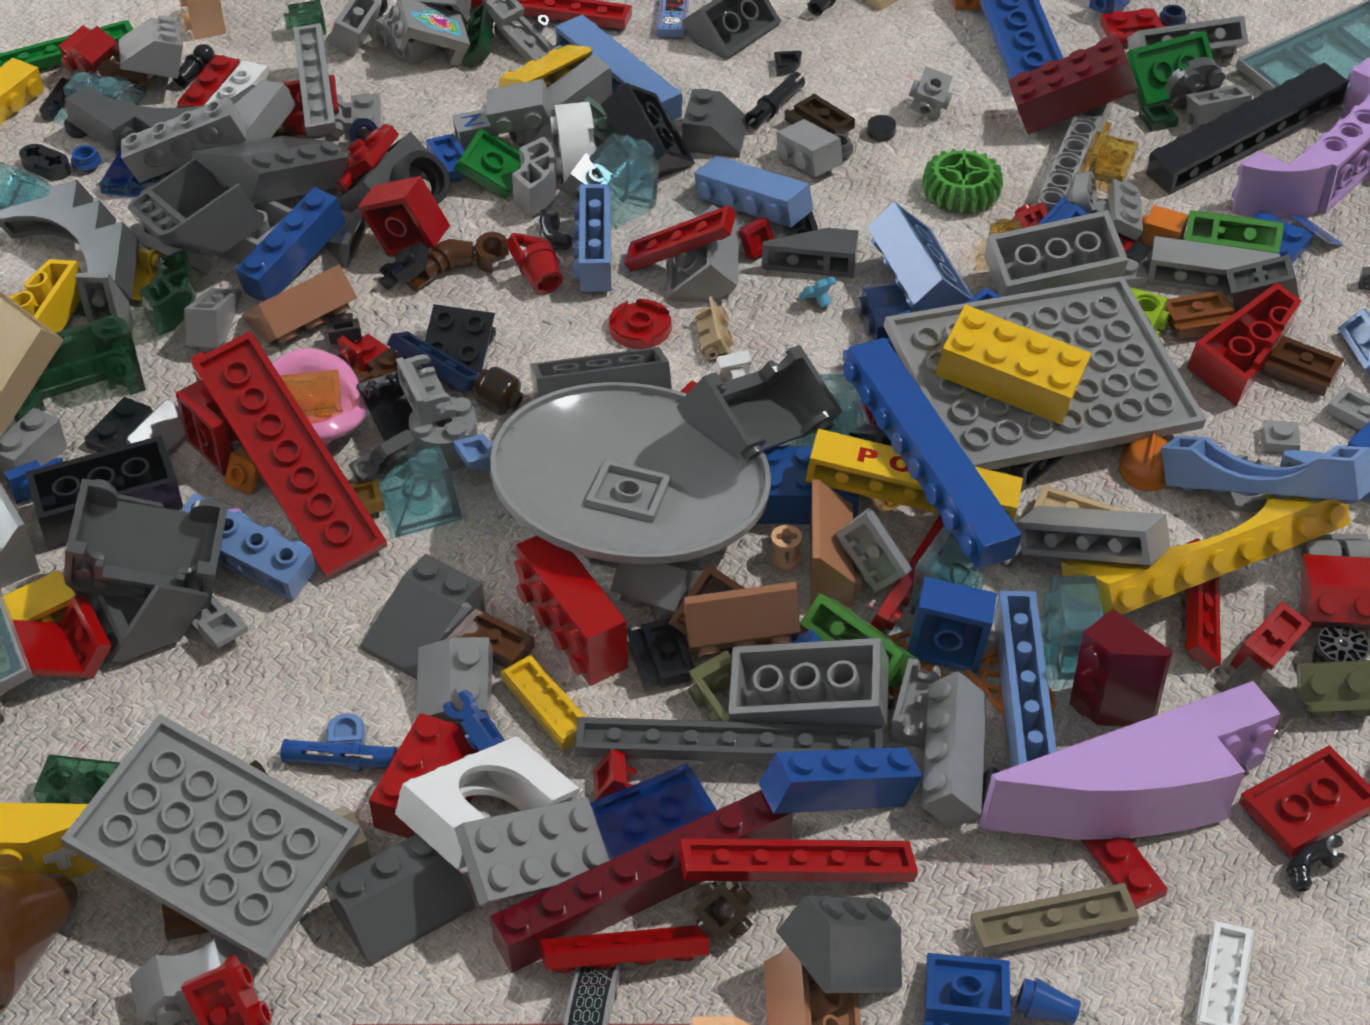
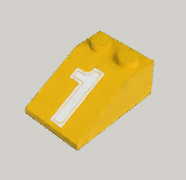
(33, 839)

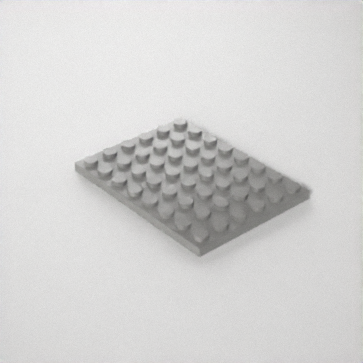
(1123, 395)

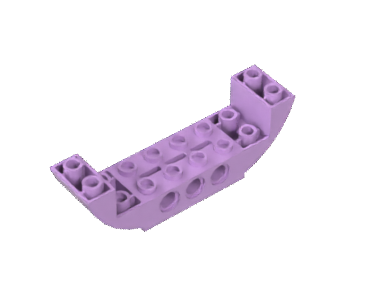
(1321, 173)

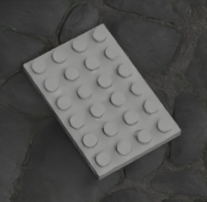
(212, 838)

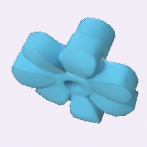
(819, 291)

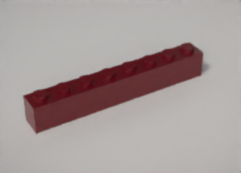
(625, 882)

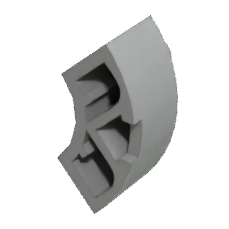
(536, 179)
(159, 981)

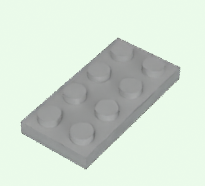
(530, 849)

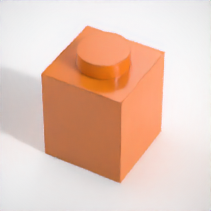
(1163, 223)

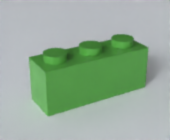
(836, 622)

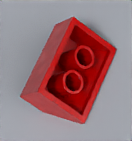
(1335, 590)
(425, 748)

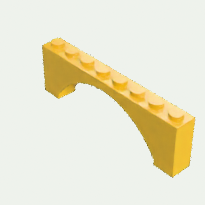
(1273, 529)

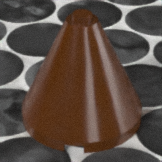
(30, 917)

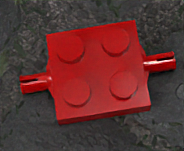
(366, 154)

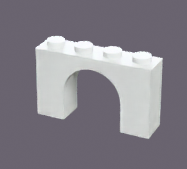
(509, 771)

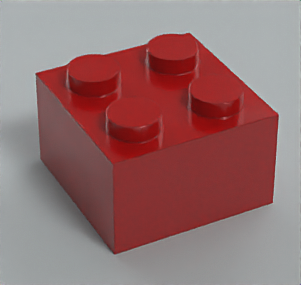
(403, 215)

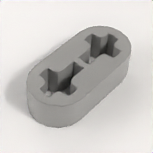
(1085, 191)

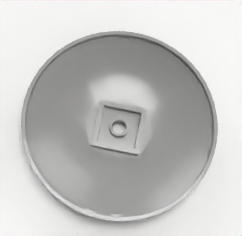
(579, 449)

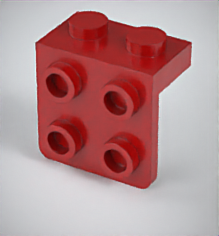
(65, 648)

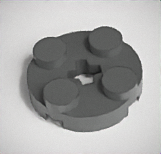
(1200, 76)

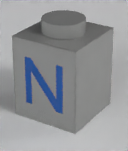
(468, 124)

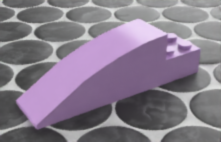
(1142, 777)

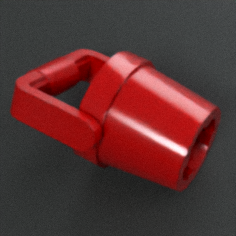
(536, 261)

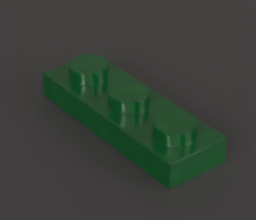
(479, 35)

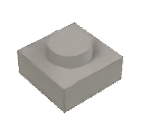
(1280, 436)

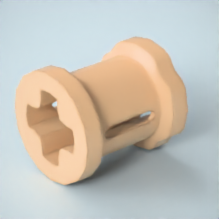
(793, 543)

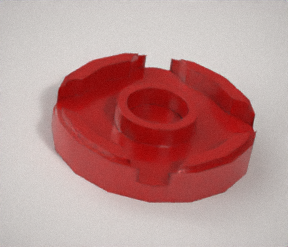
(640, 324)

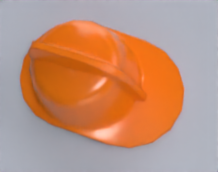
(1143, 463)

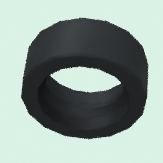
(432, 168)

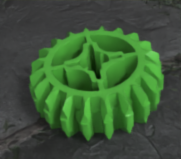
(962, 181)

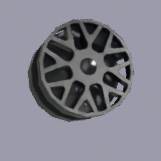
(1339, 646)

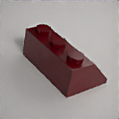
(1119, 672)

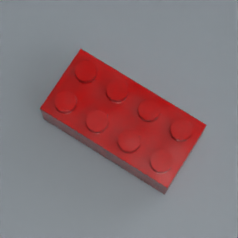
(572, 609)

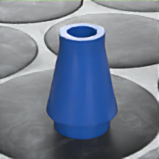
(1045, 1002)

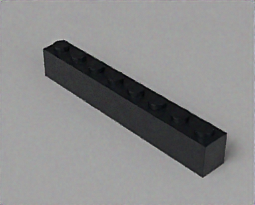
(1246, 128)

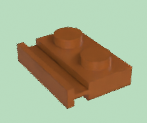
(1198, 313)

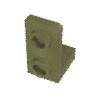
(709, 679)

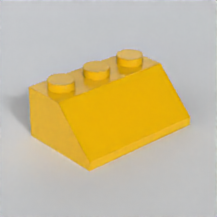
(550, 67)

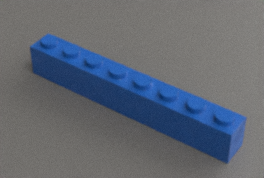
(931, 454)

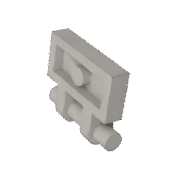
(361, 106)

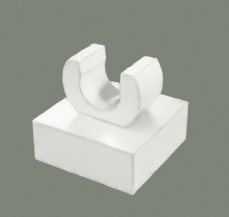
(733, 365)

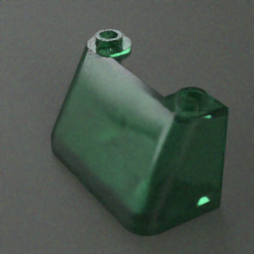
(85, 357)

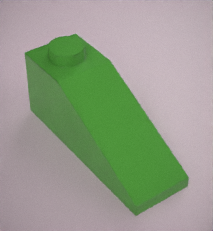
(1234, 231)

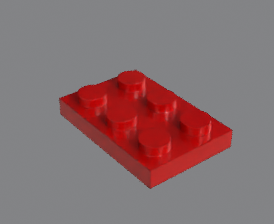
(1308, 800)

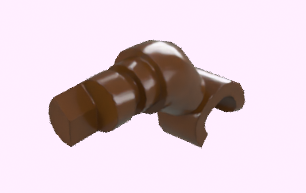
(461, 253)

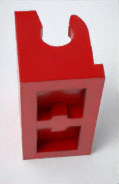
(1273, 638)

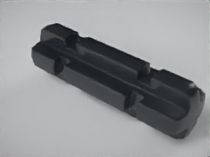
(54, 101)

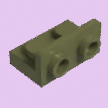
(1335, 687)

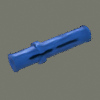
(296, 752)

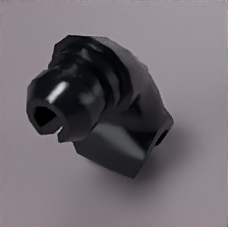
(549, 228)
(1301, 864)

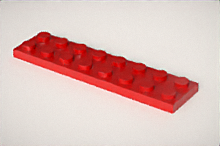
(289, 454)

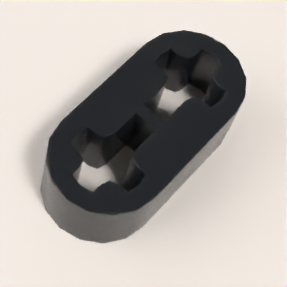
(45, 162)

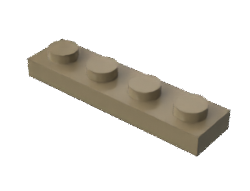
(1053, 919)

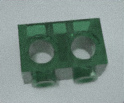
(72, 779)

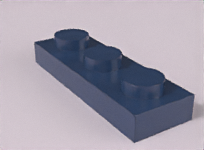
(455, 373)

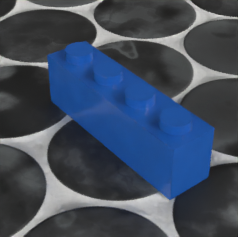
(290, 245)
(839, 779)

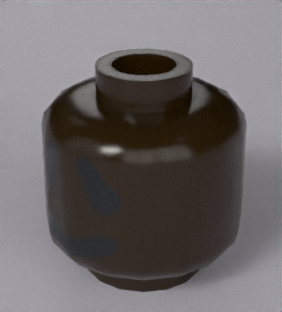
(498, 390)

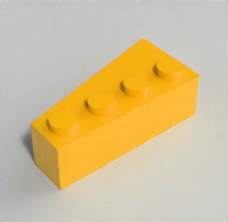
(51, 293)

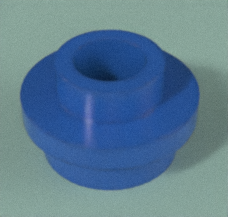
(85, 158)

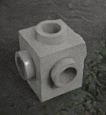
(931, 92)
(582, 174)

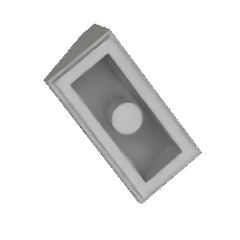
(162, 421)

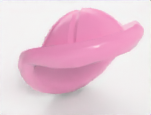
(353, 404)

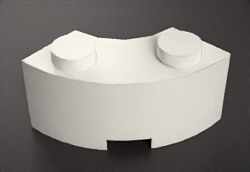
(575, 135)

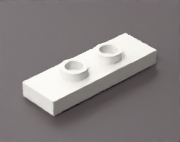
(240, 79)
(1225, 975)

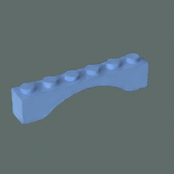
(1202, 464)

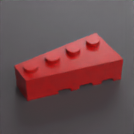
(1240, 346)

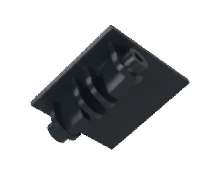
(461, 334)
(387, 404)

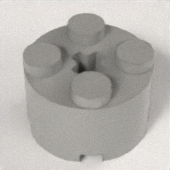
(446, 431)

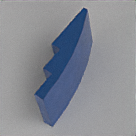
(966, 991)

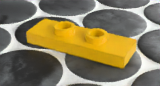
(543, 700)

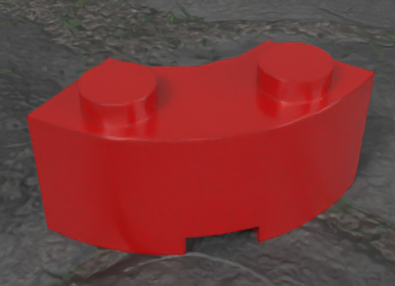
(87, 49)

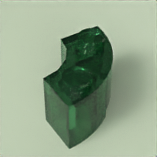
(169, 293)

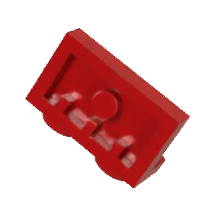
(226, 996)

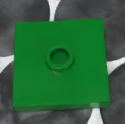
(490, 163)

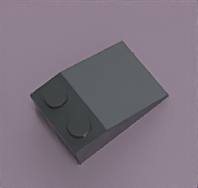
(422, 611)

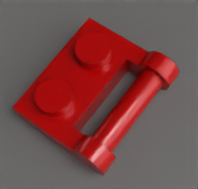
(1126, 23)

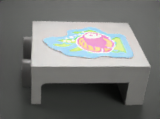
(430, 25)

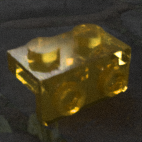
(1110, 156)

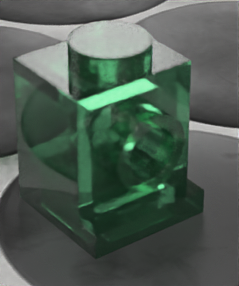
(304, 14)

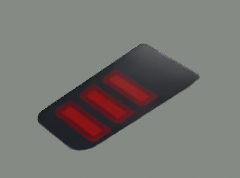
(1135, 248)

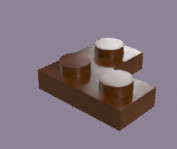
(508, 642)

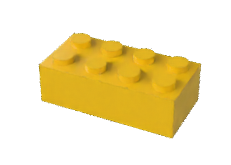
(1013, 364)

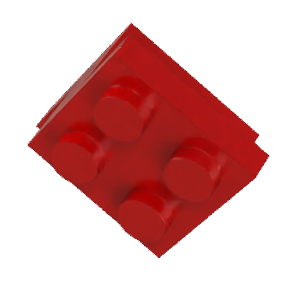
(205, 425)

